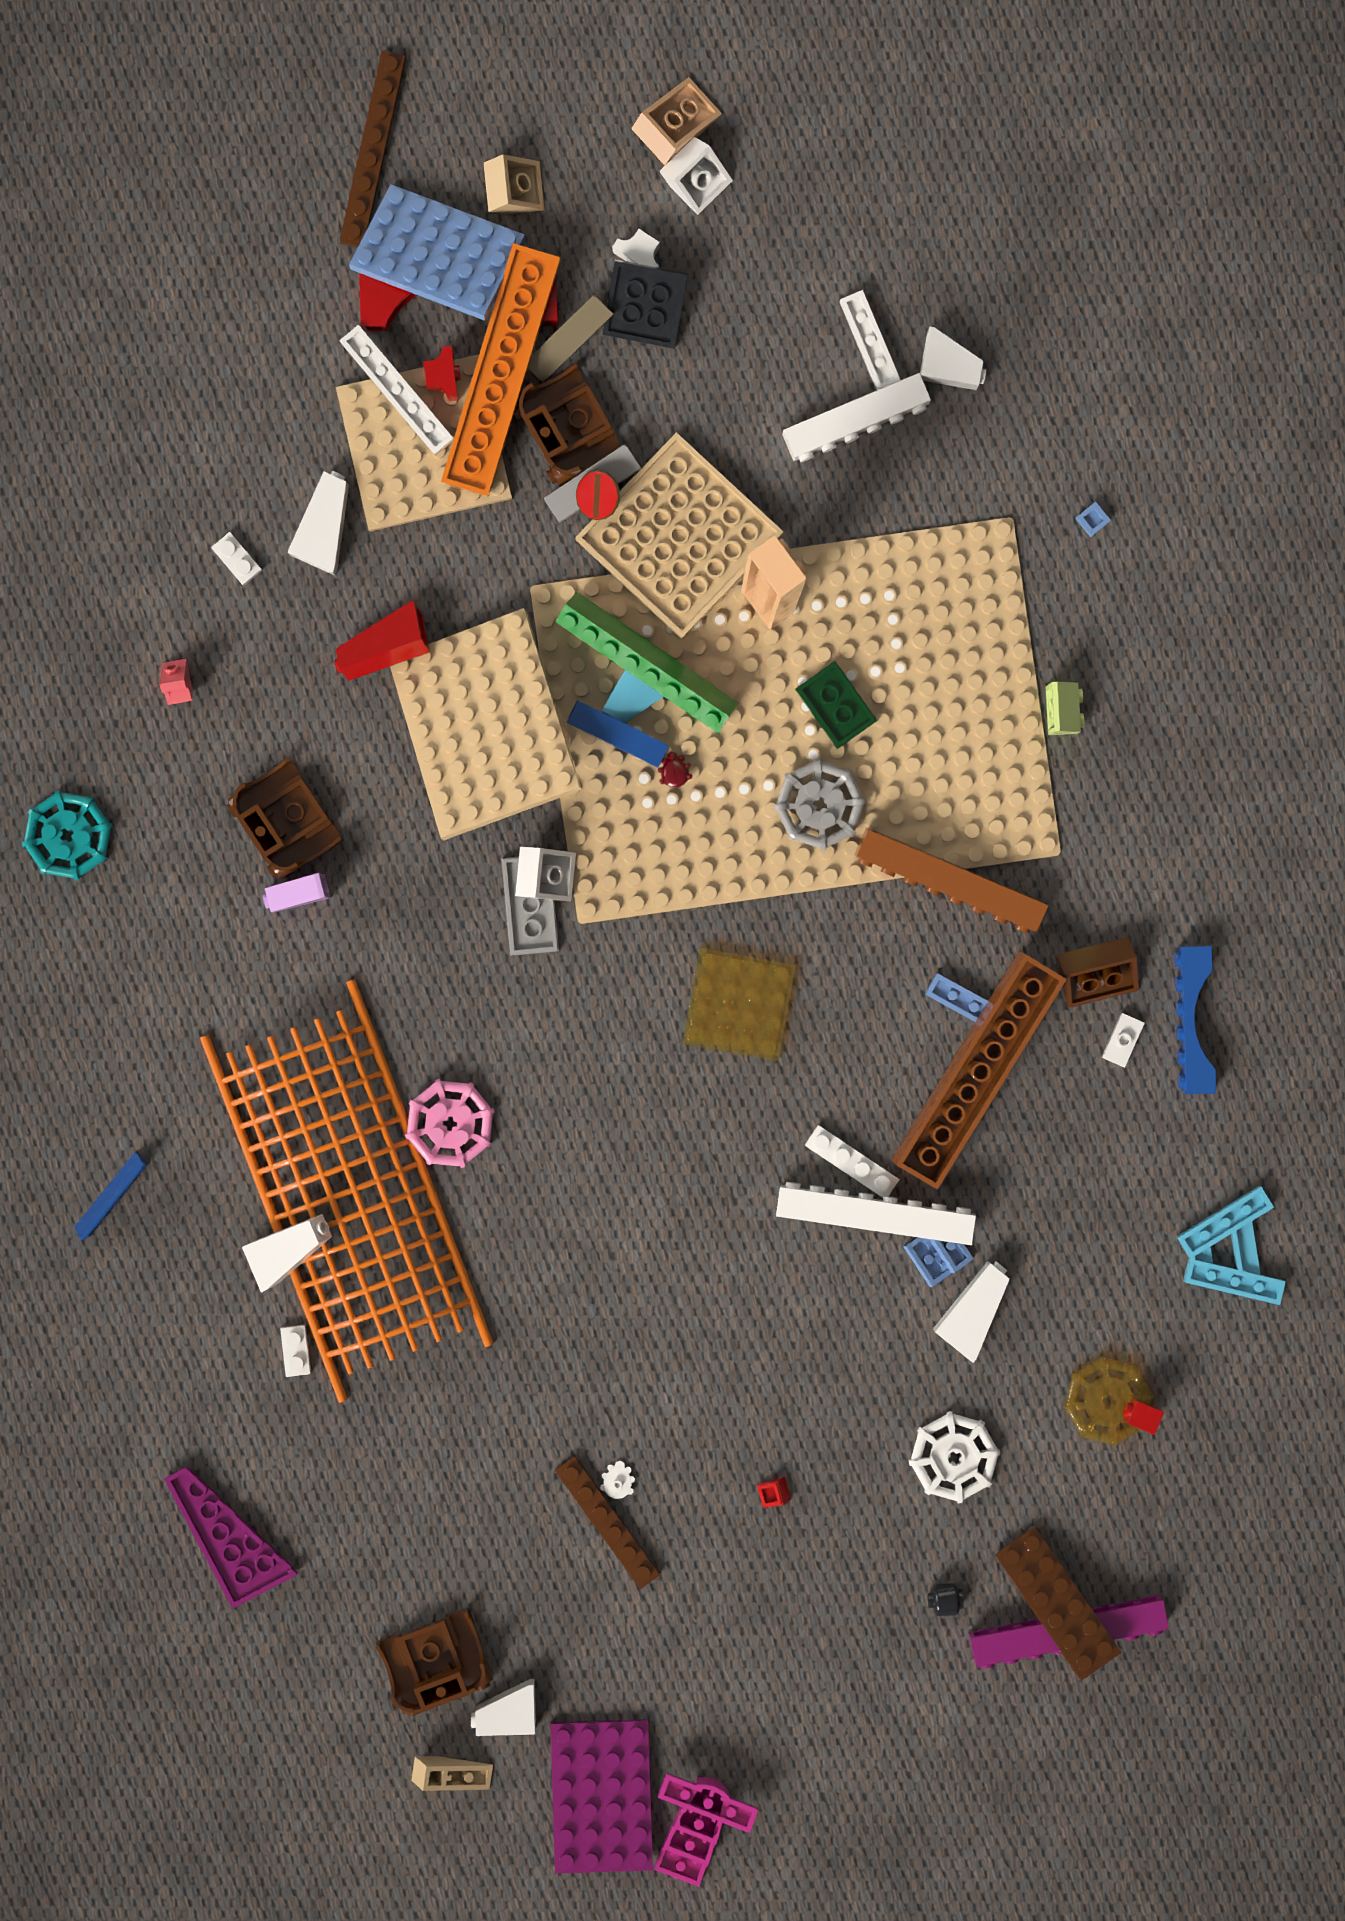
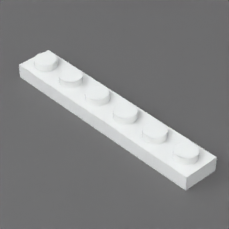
(396, 390)

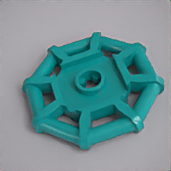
(53, 832)

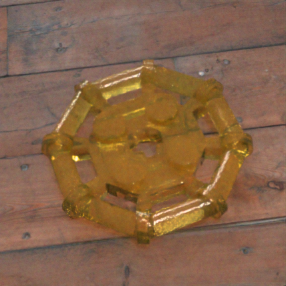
(1100, 1389)

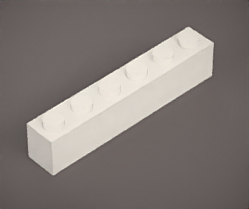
(856, 417)

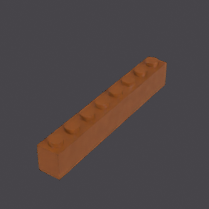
(951, 880)

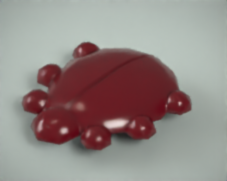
(674, 771)

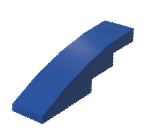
(617, 734)

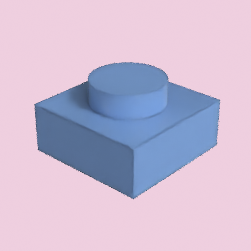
(1093, 519)

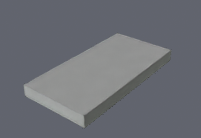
(529, 920)

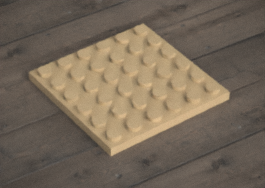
(394, 466)
(678, 535)

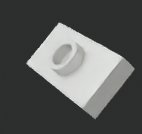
(1122, 1040)

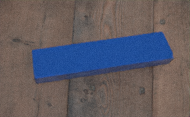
(111, 1196)

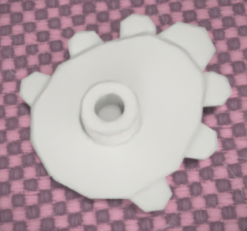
(617, 1481)

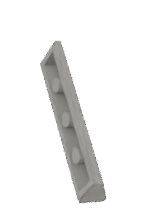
(618, 464)

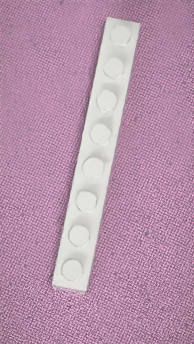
(876, 1214)

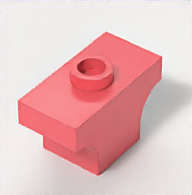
(176, 681)

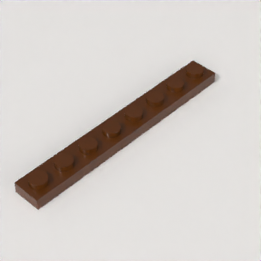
(372, 148)

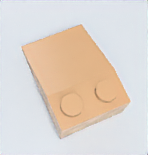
(675, 120)

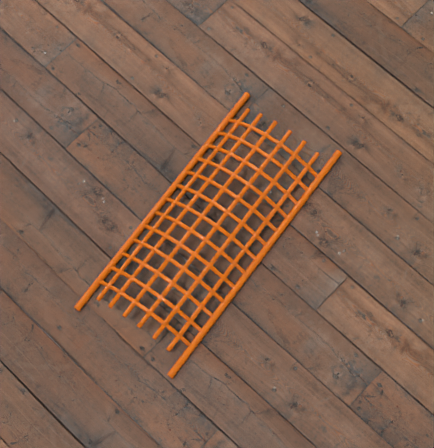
(363, 1212)

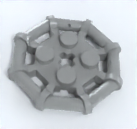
(814, 791)

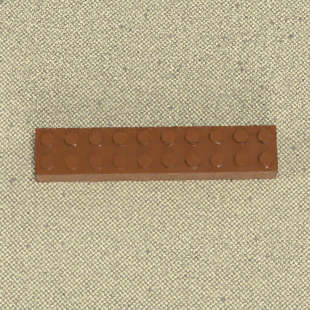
(978, 1070)

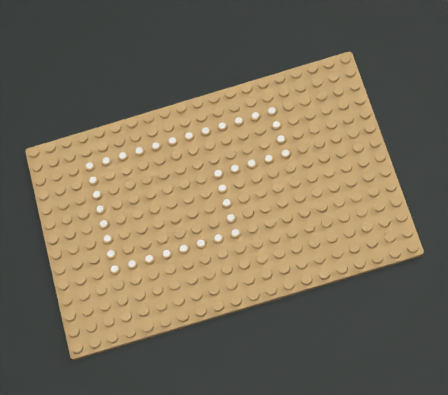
(929, 641)

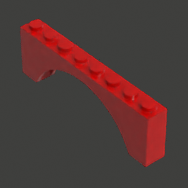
(383, 301)

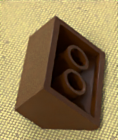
(1098, 972)

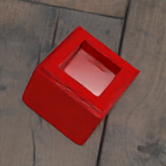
(774, 1492)

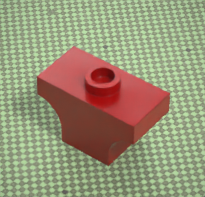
(443, 374)

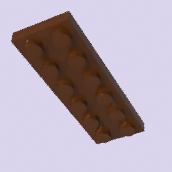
(1057, 1603)

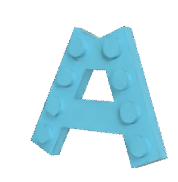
(1237, 1221)

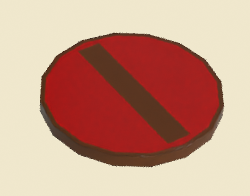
(597, 495)

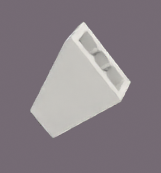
(950, 363)
(508, 1712)

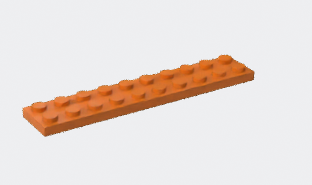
(501, 370)

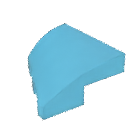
(630, 698)

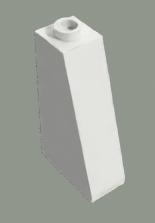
(322, 524)
(283, 1251)
(973, 1311)

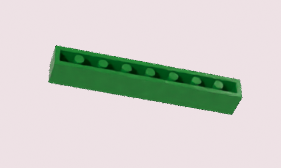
(647, 662)

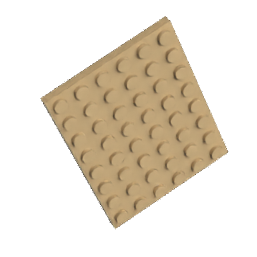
(485, 725)

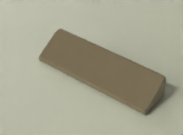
(569, 338)

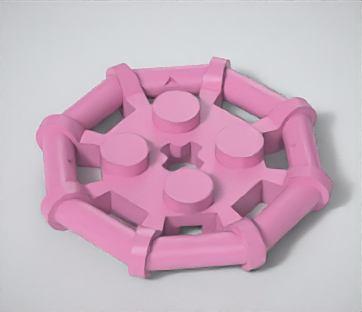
(459, 1134)

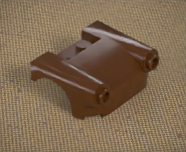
(566, 424)
(283, 819)
(435, 1663)

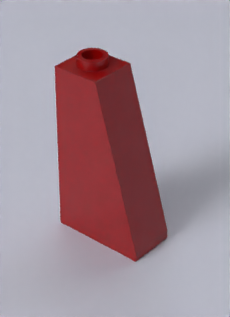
(384, 644)

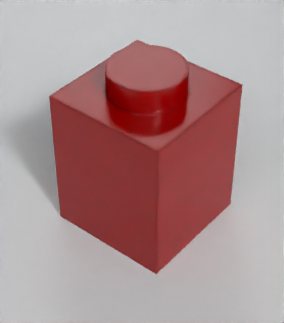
(1142, 1415)

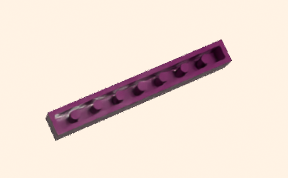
(1031, 1640)

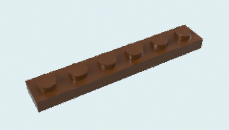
(607, 1522)

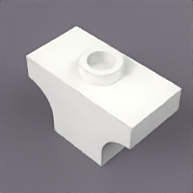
(638, 249)

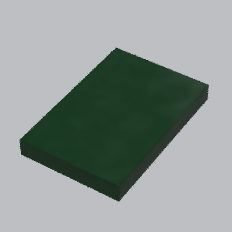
(836, 705)

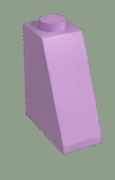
(296, 893)

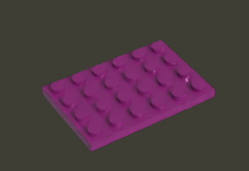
(601, 1796)

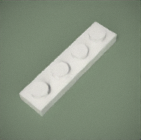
(869, 340)
(851, 1161)

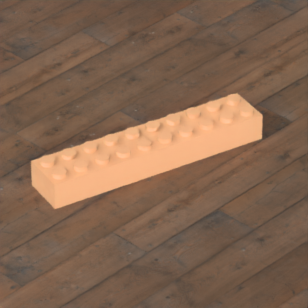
(773, 581)

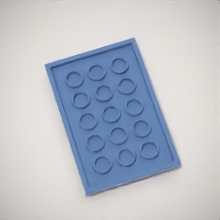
(436, 252)

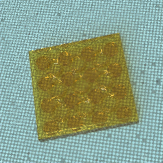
(738, 1004)

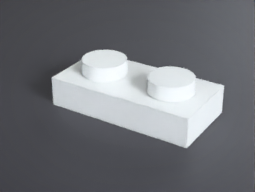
(236, 558)
(295, 1350)

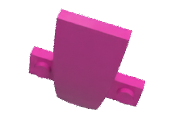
(697, 1824)

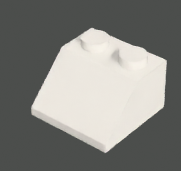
(696, 175)
(545, 874)

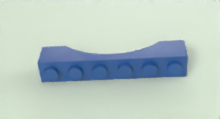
(1197, 1072)

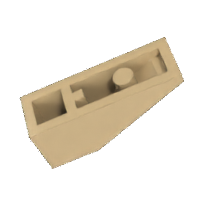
(445, 1773)

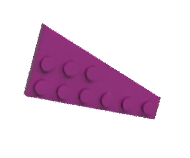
(234, 1550)

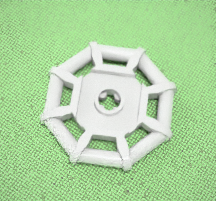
(957, 1443)

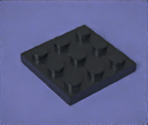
(645, 303)

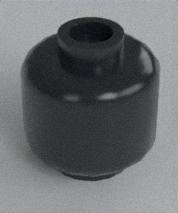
(945, 1599)

